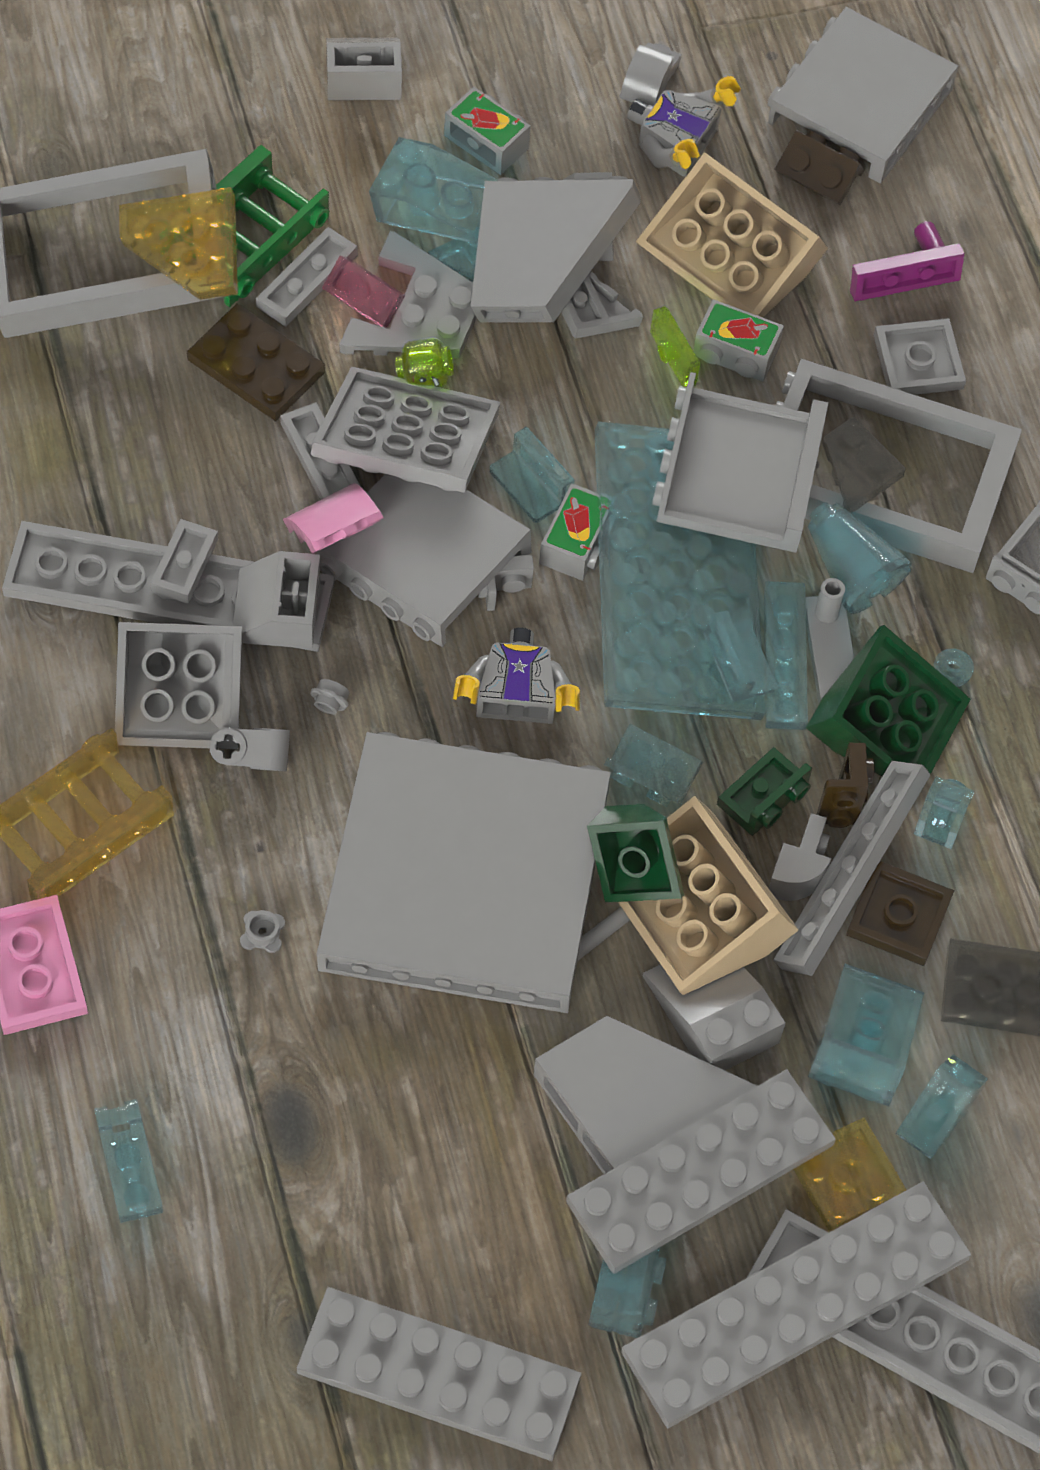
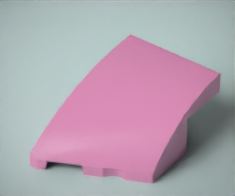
(334, 518)

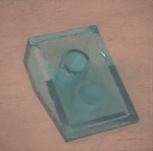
(429, 191)
(867, 1035)

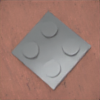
(920, 356)

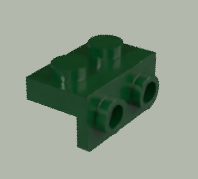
(764, 791)

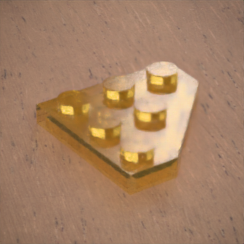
(186, 239)

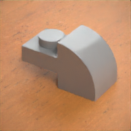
(649, 73)
(801, 867)

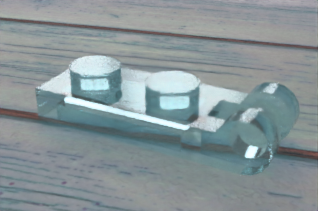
(129, 1162)

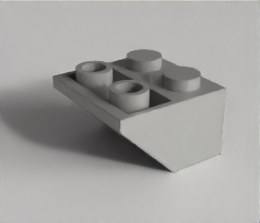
(364, 68)
(279, 600)

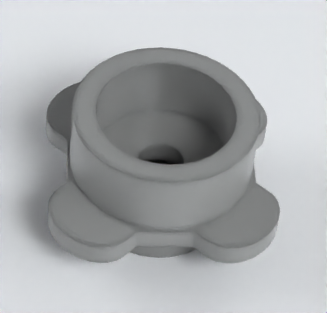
(262, 920)

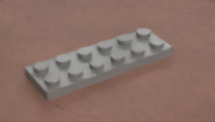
(700, 1171)
(439, 1373)

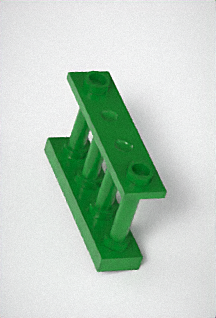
(244, 180)

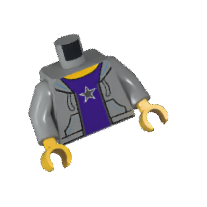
(681, 124)
(518, 682)

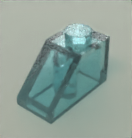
(944, 811)
(941, 1105)

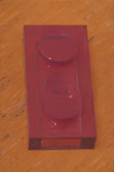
(363, 291)

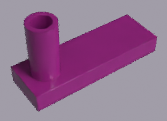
(910, 271)

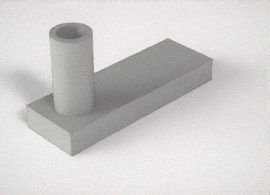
(828, 635)

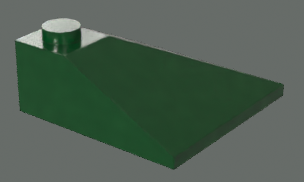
(890, 704)

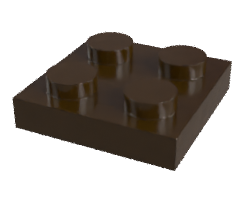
(900, 913)

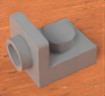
(512, 578)

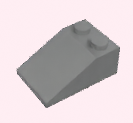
(722, 1019)

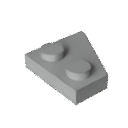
(597, 311)

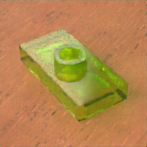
(673, 346)

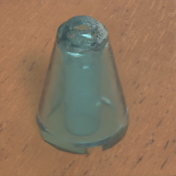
(856, 556)

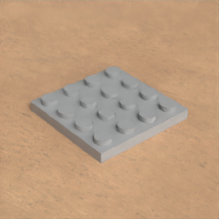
(406, 429)

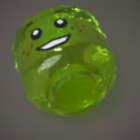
(425, 362)

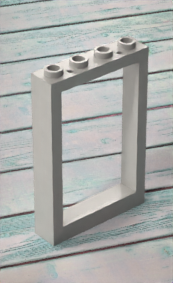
(106, 299)
(898, 529)

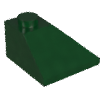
(634, 854)

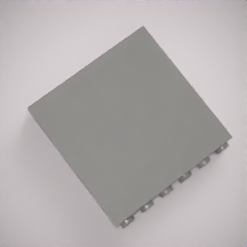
(464, 872)

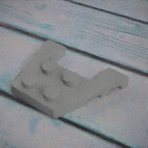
(434, 305)

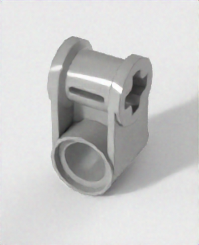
(258, 748)

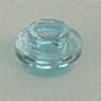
(958, 657)

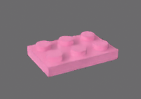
(37, 967)

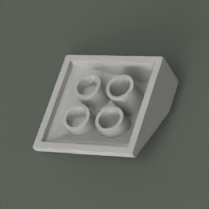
(177, 684)

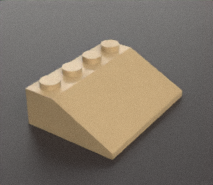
(731, 240)
(725, 910)

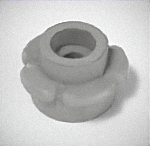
(330, 696)

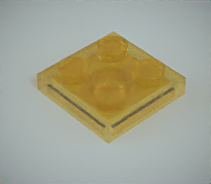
(849, 1176)

